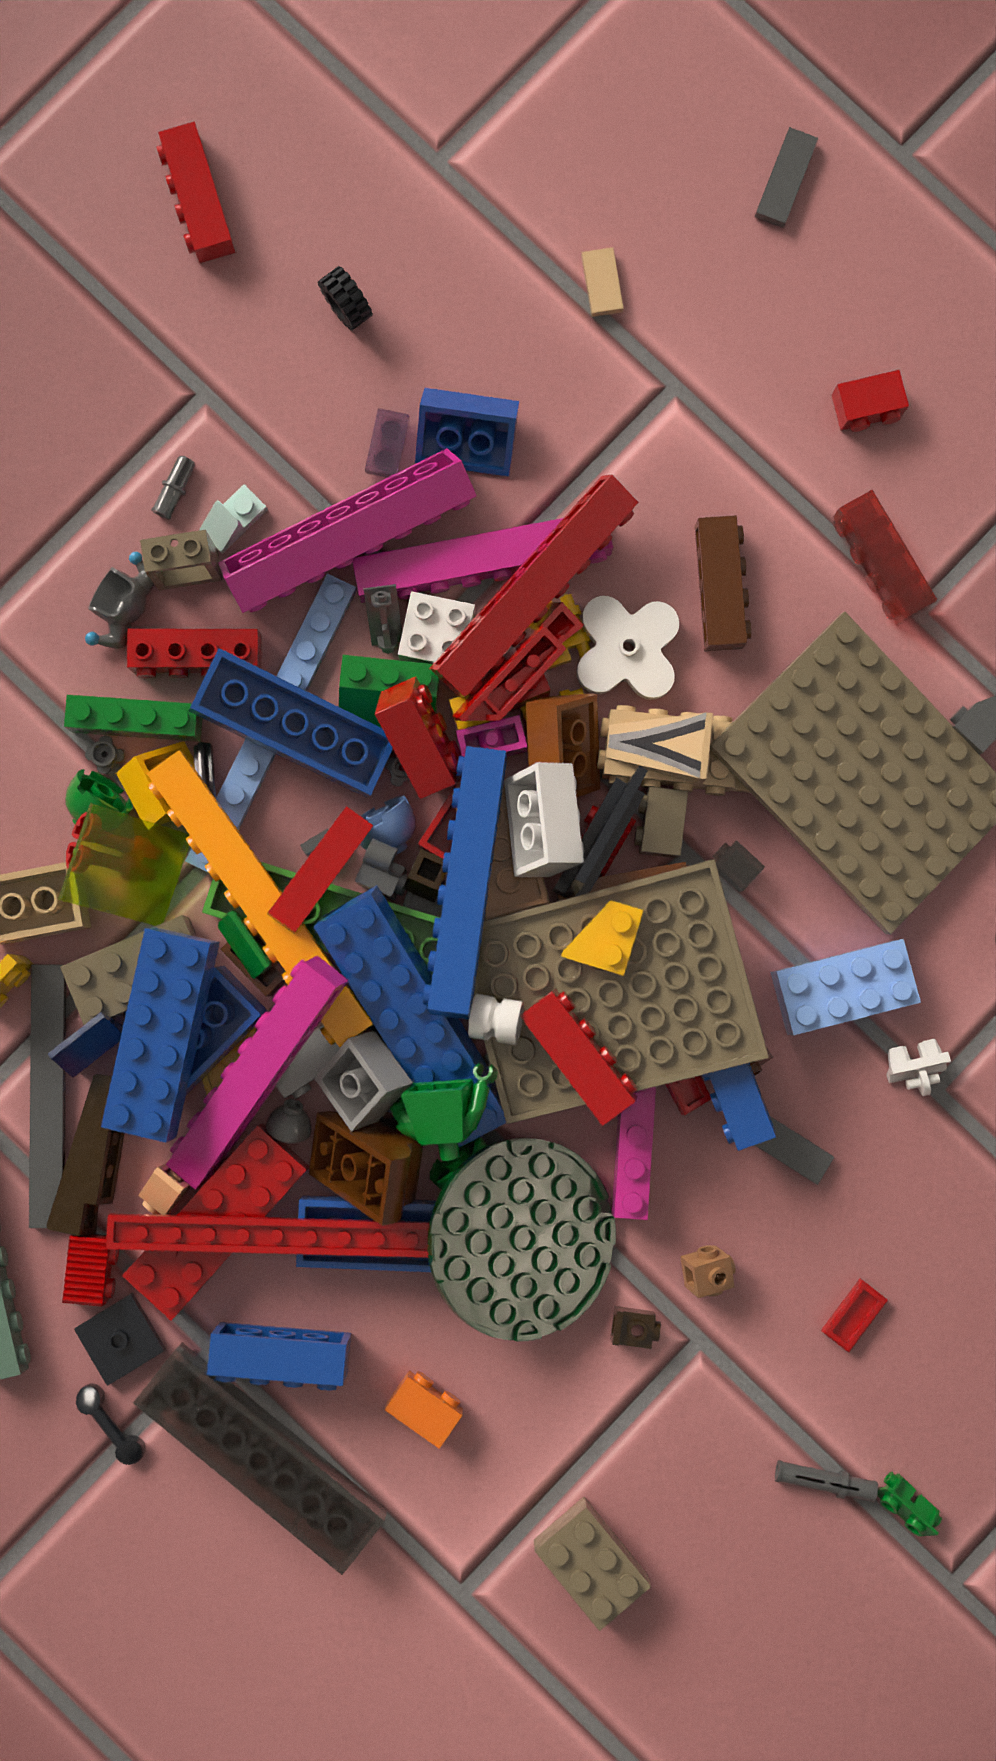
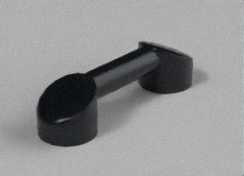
(128, 1449)

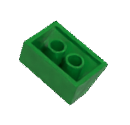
(366, 677)

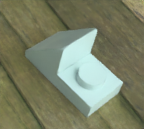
(234, 517)

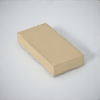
(602, 282)

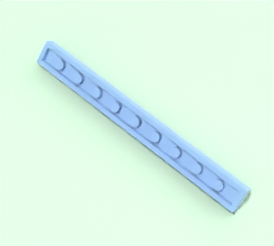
(298, 669)

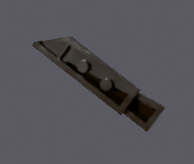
(90, 1167)

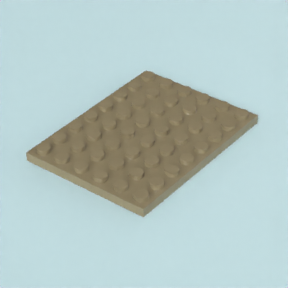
(862, 772)
(666, 1020)

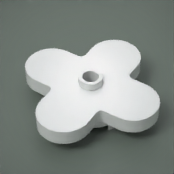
(609, 663)

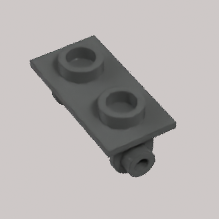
(383, 616)

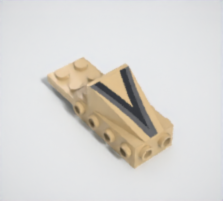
(669, 747)

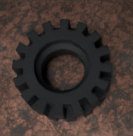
(345, 298)

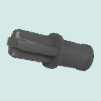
(173, 487)

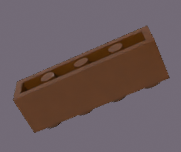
(721, 583)

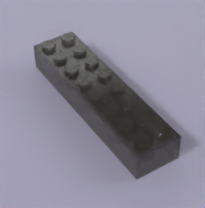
(262, 1459)

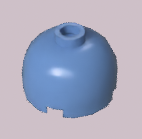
(391, 823)

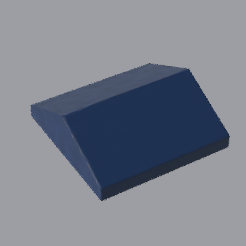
(87, 1044)

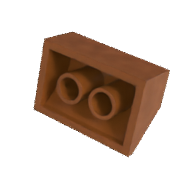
(566, 732)

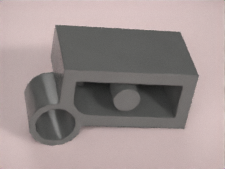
(382, 871)

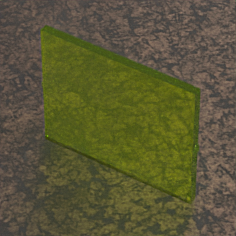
(124, 866)

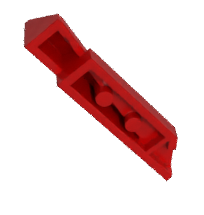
(521, 666)

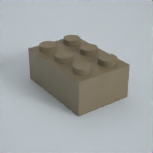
(591, 1563)

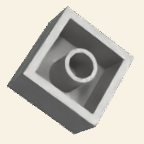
(363, 1080)

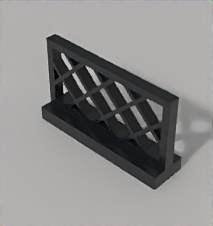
(603, 835)

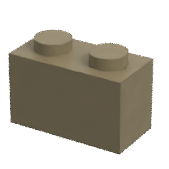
(662, 822)

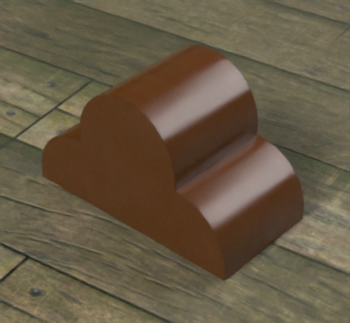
(368, 1166)

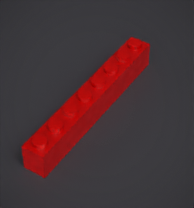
(534, 586)

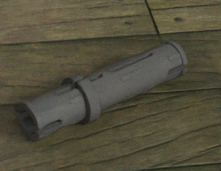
(863, 1489)

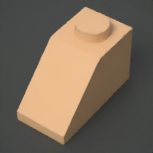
(163, 1191)

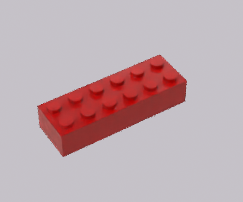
(243, 1186)

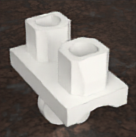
(930, 1062)

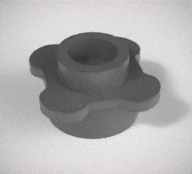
(95, 752)
(397, 776)

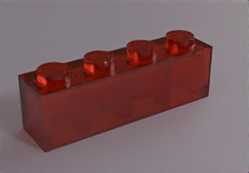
(883, 557)

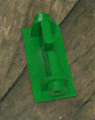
(919, 1515)

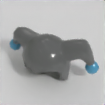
(120, 603)

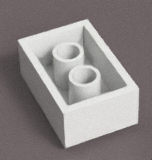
(544, 820)

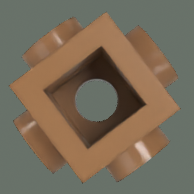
(708, 1271)

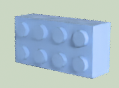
(845, 987)

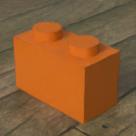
(424, 1408)

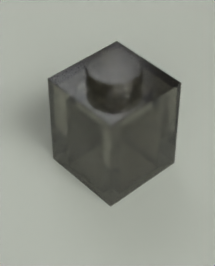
(737, 865)

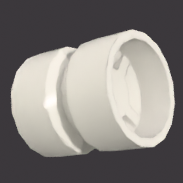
(495, 1019)

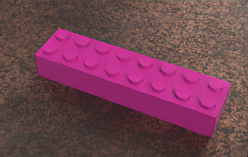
(347, 530)

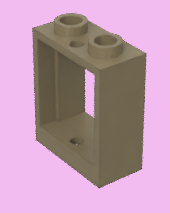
(187, 564)

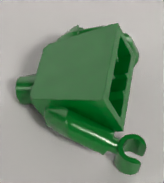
(443, 1111)

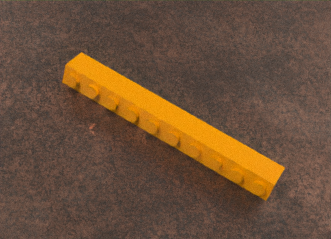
(247, 883)

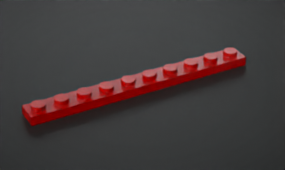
(266, 1235)

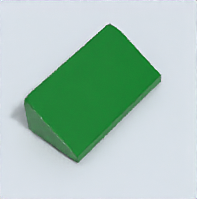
(244, 944)

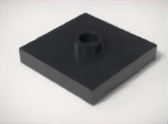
(119, 1339)

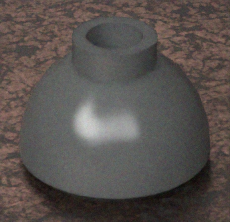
(289, 1123)

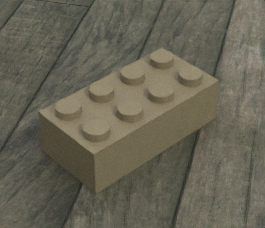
(106, 977)

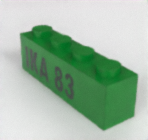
(131, 718)

